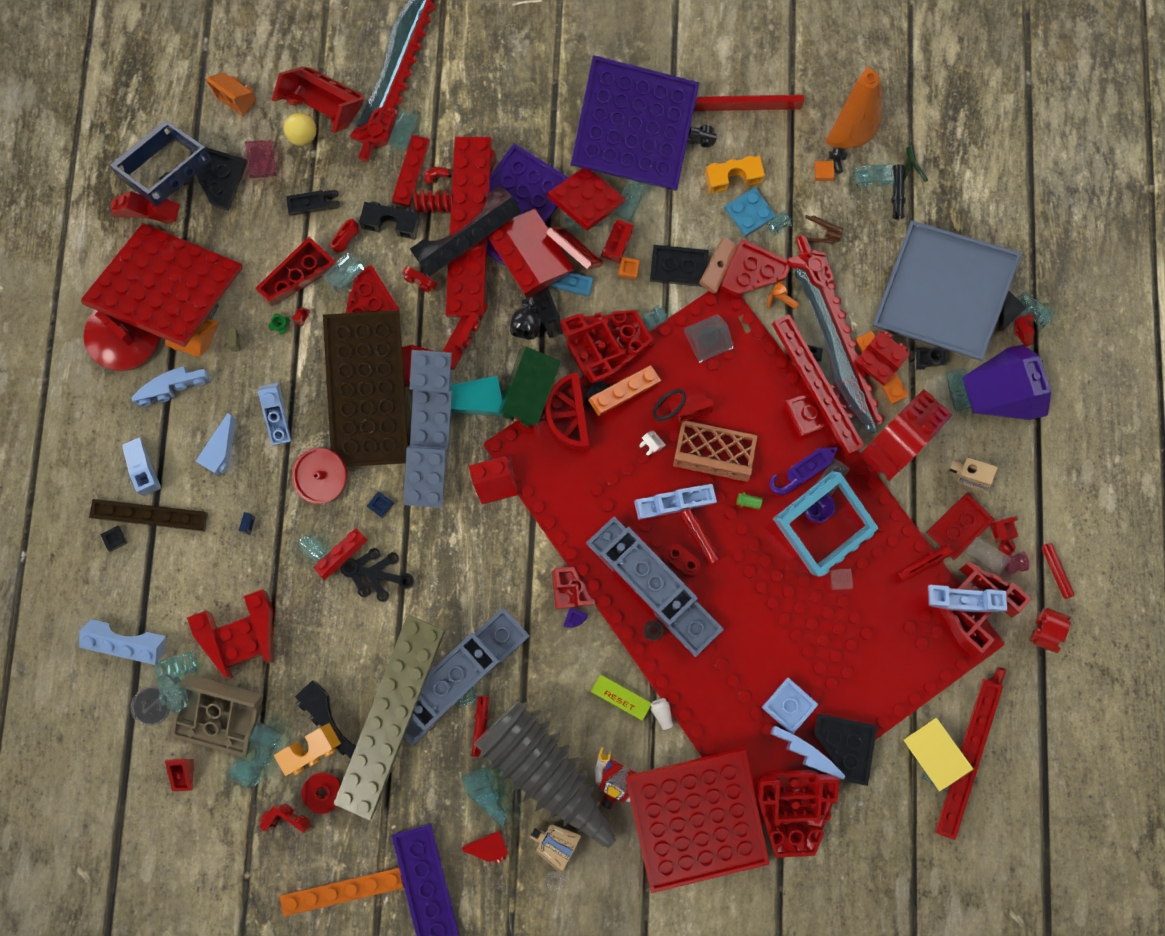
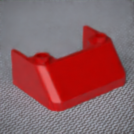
(319, 93)

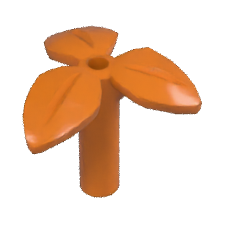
(779, 291)

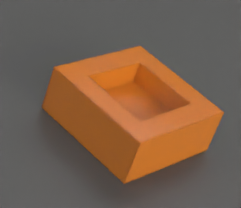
(824, 170)
(629, 268)

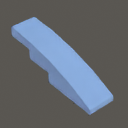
(675, 501)
(813, 757)

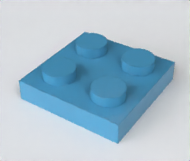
(749, 212)

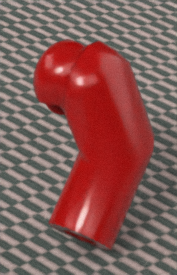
(434, 172)
(999, 675)

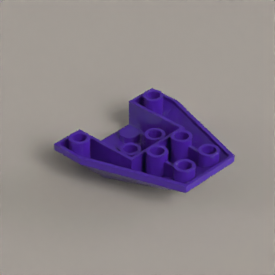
(1009, 386)

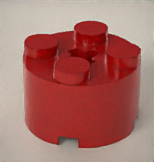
(1051, 630)

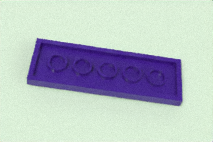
(425, 882)

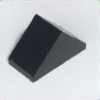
(1010, 311)

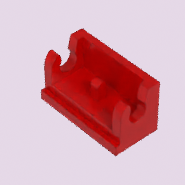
(617, 241)

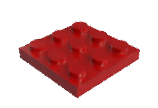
(586, 198)

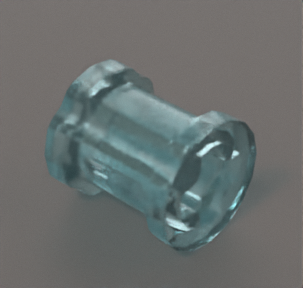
(779, 223)

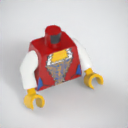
(611, 780)

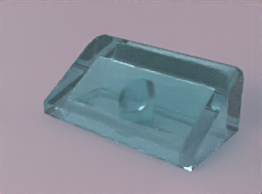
(343, 271)

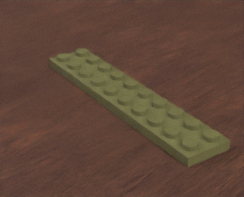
(389, 717)

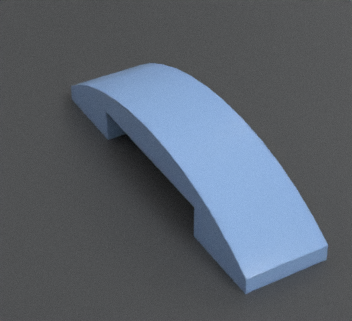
(967, 600)

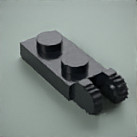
(311, 202)
(547, 311)

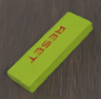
(621, 697)

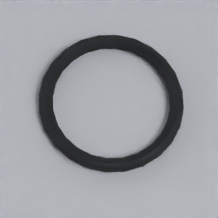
(675, 411)

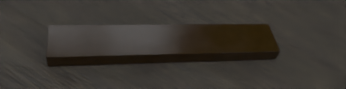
(148, 515)

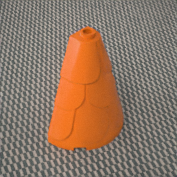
(860, 115)

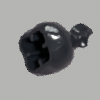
(525, 321)

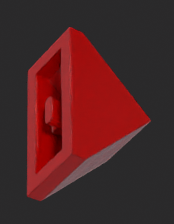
(180, 774)

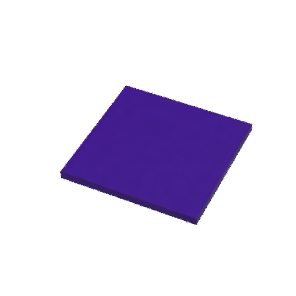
(634, 123)

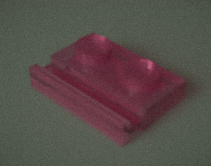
(260, 158)

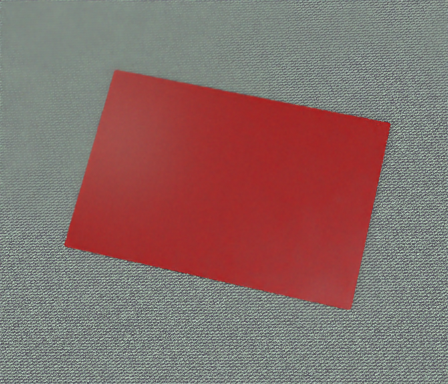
(855, 651)

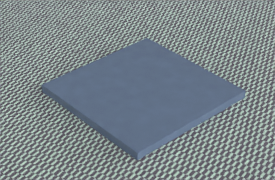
(947, 290)

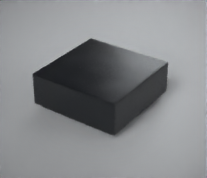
(114, 538)

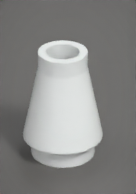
(661, 711)

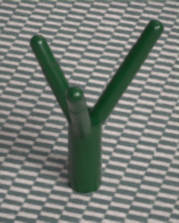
(912, 161)

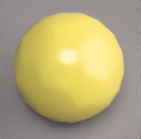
(299, 129)

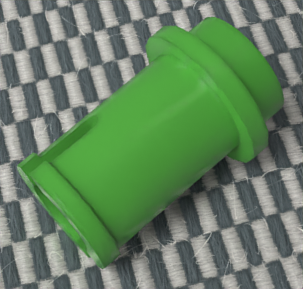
(749, 501)

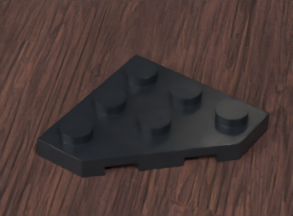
(221, 178)
(848, 745)

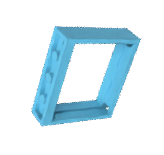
(807, 500)

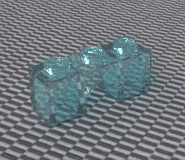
(266, 741)

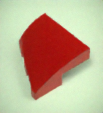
(569, 590)

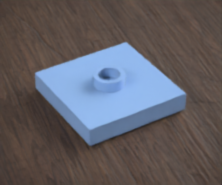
(789, 706)

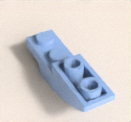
(163, 386)

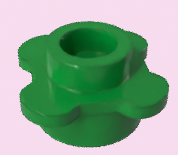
(274, 323)

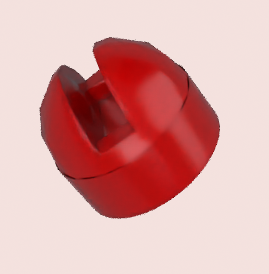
(1004, 548)

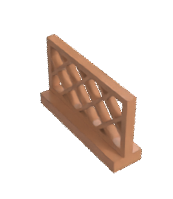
(710, 465)

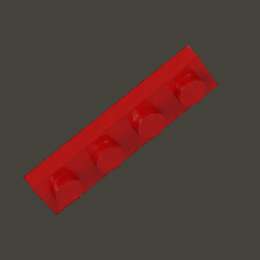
(410, 171)

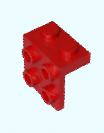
(272, 817)

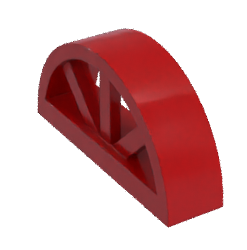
(577, 404)

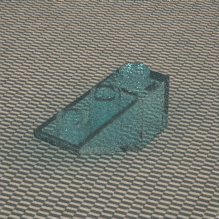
(481, 792)

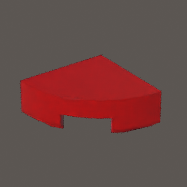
(301, 316)

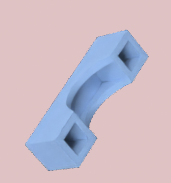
(143, 648)

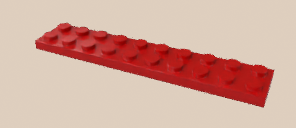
(469, 191)

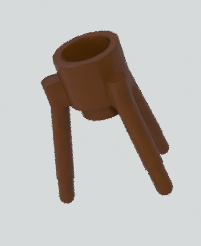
(833, 232)

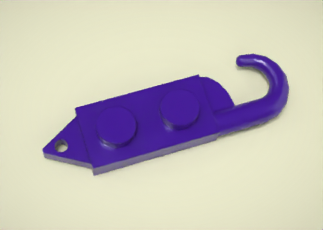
(805, 470)

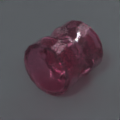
(1017, 562)

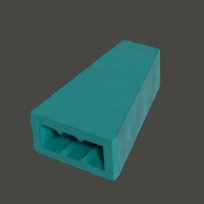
(477, 397)

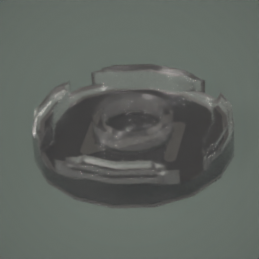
(147, 708)

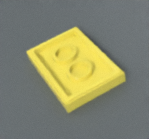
(938, 754)

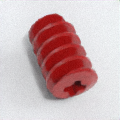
(433, 202)

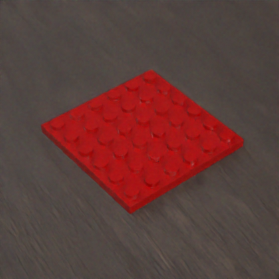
(162, 284)
(697, 820)

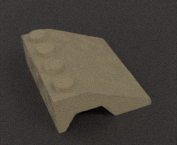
(217, 715)

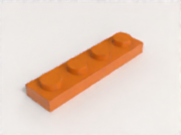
(894, 389)
(624, 390)

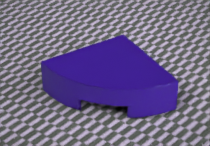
(574, 618)

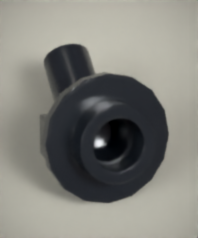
(837, 155)

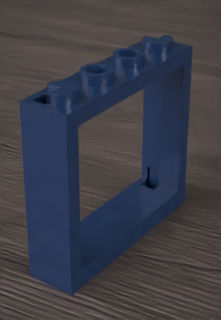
(151, 145)

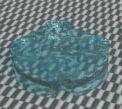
(171, 693)

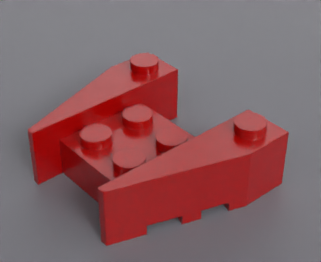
(966, 624)
(238, 640)

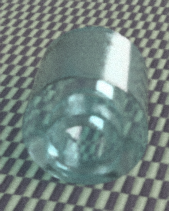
(311, 548)

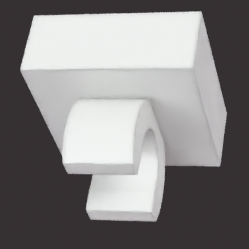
(653, 441)

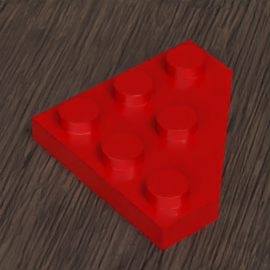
(753, 269)
(369, 294)

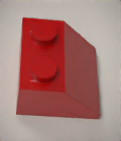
(494, 479)

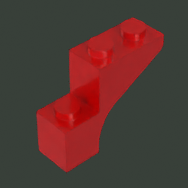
(136, 206)

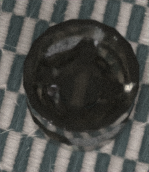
(650, 632)

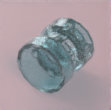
(654, 317)

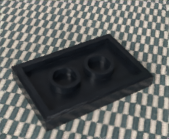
(678, 265)

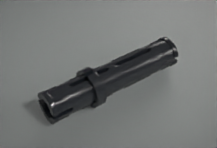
(898, 199)

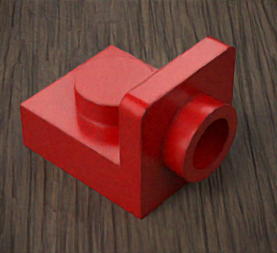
(1024, 329)

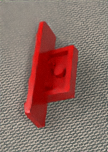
(462, 336)

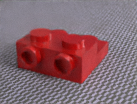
(882, 357)

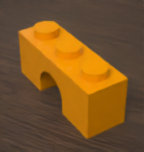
(749, 169)
(295, 757)

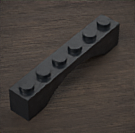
(317, 703)

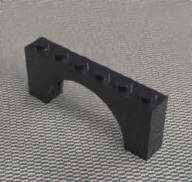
(438, 253)

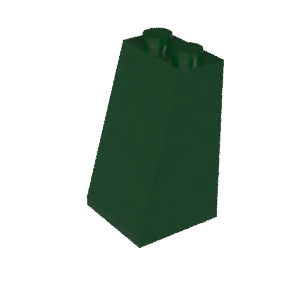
(529, 386)

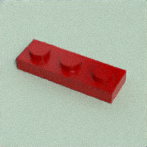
(340, 554)

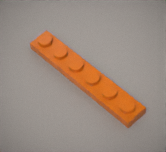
(341, 891)

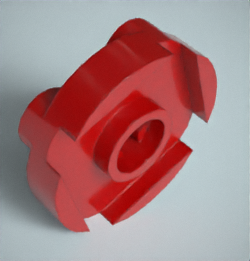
(314, 784)

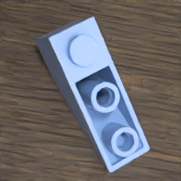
(274, 413)
(140, 467)

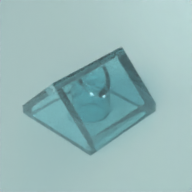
(709, 337)

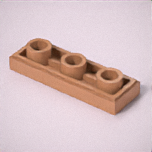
(718, 265)

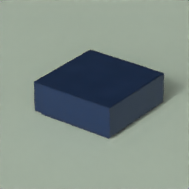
(380, 504)
(247, 523)

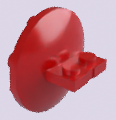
(117, 343)

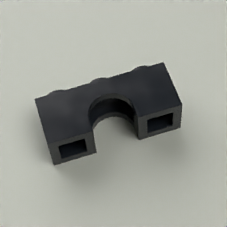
(375, 214)

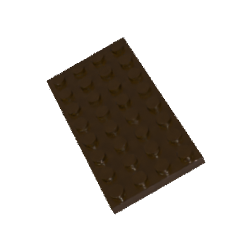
(366, 387)

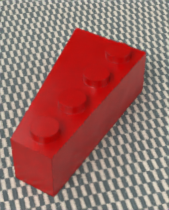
(297, 271)

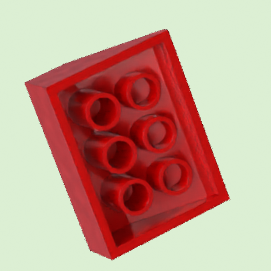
(530, 253)

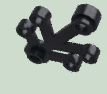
(374, 573)

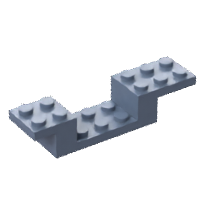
(430, 428)
(656, 584)
(463, 669)

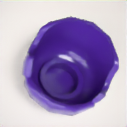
(821, 509)

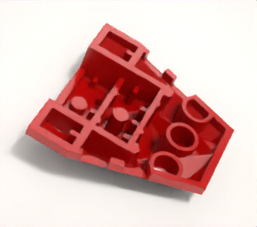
(604, 342)
(796, 809)

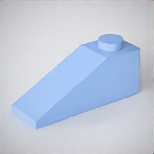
(218, 449)

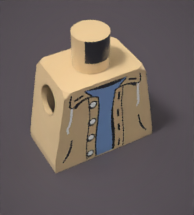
(980, 476)
(555, 845)

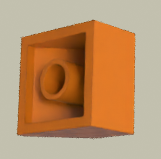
(231, 92)
(200, 341)

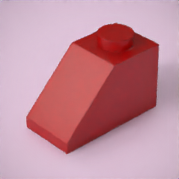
(488, 848)

